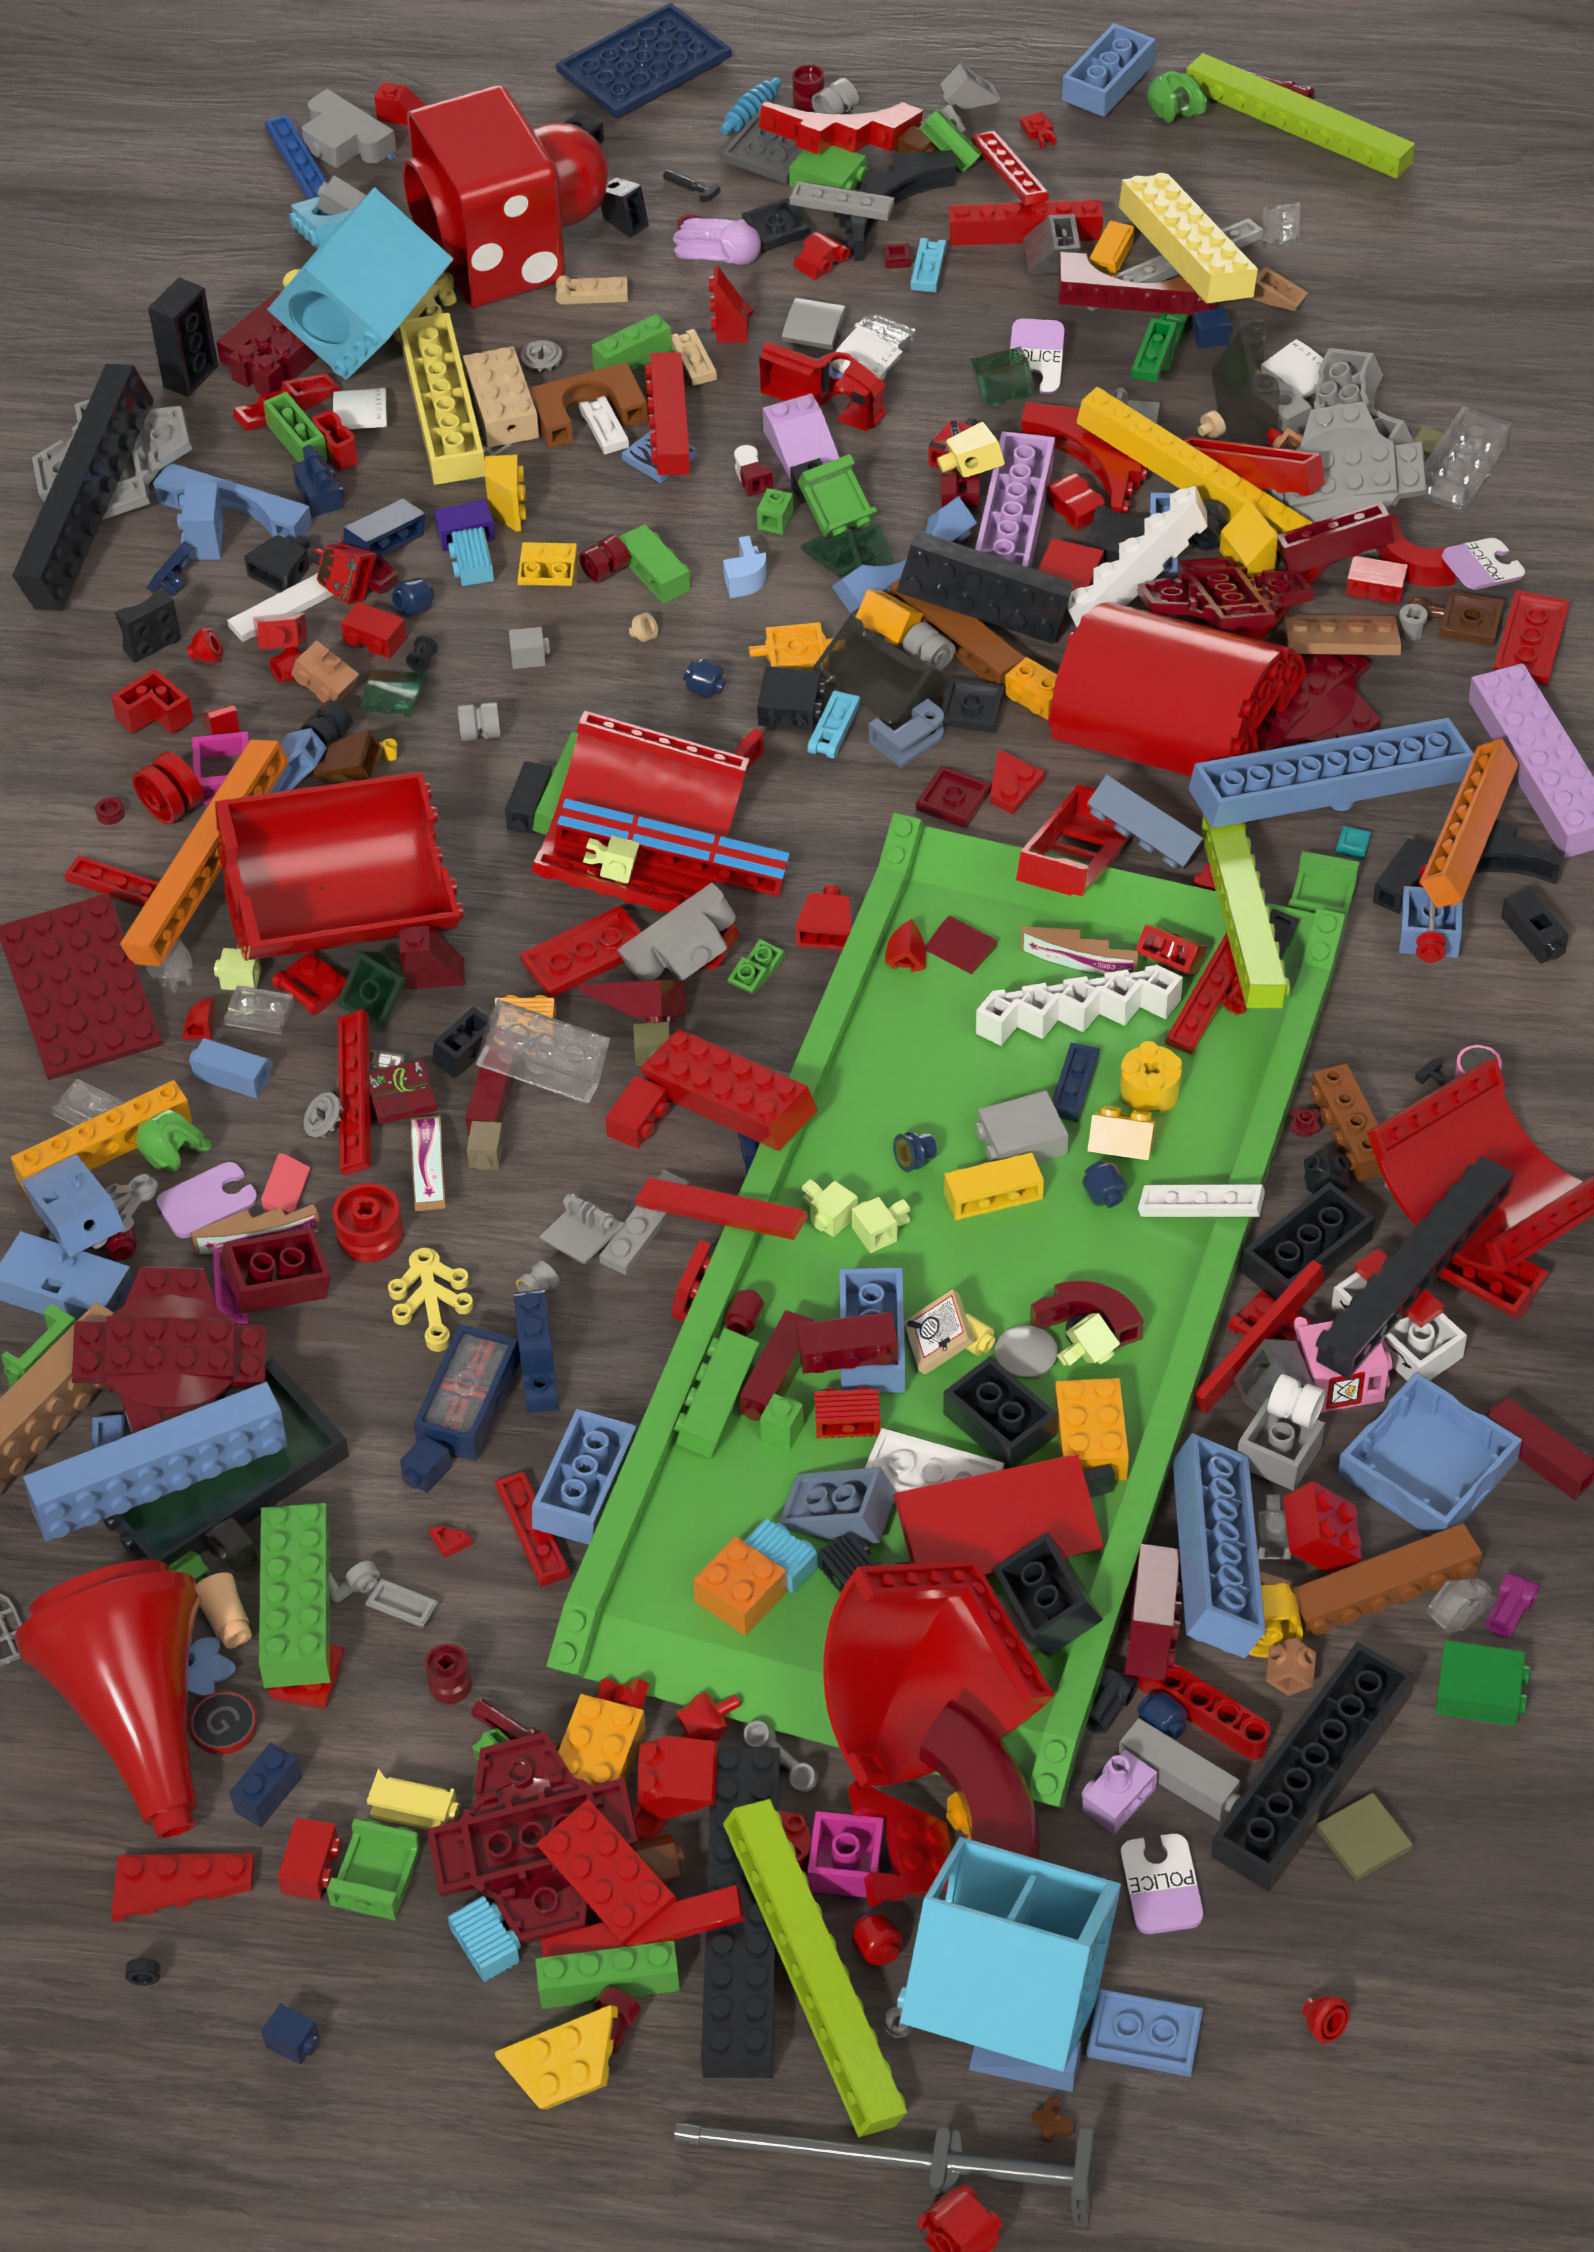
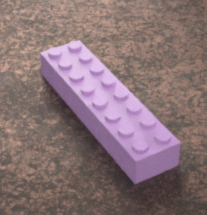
(1017, 498)
(1547, 760)

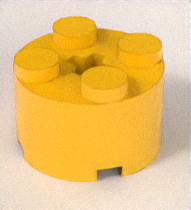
(1150, 1078)
(1280, 1618)

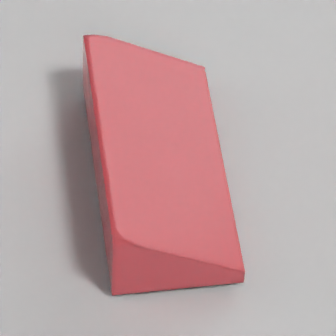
(285, 1184)

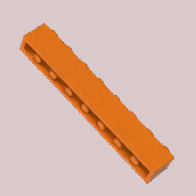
(1469, 824)

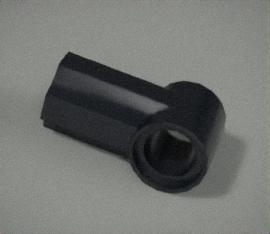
(1113, 1693)

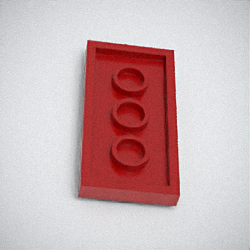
(1532, 634)
(580, 952)
(606, 1872)

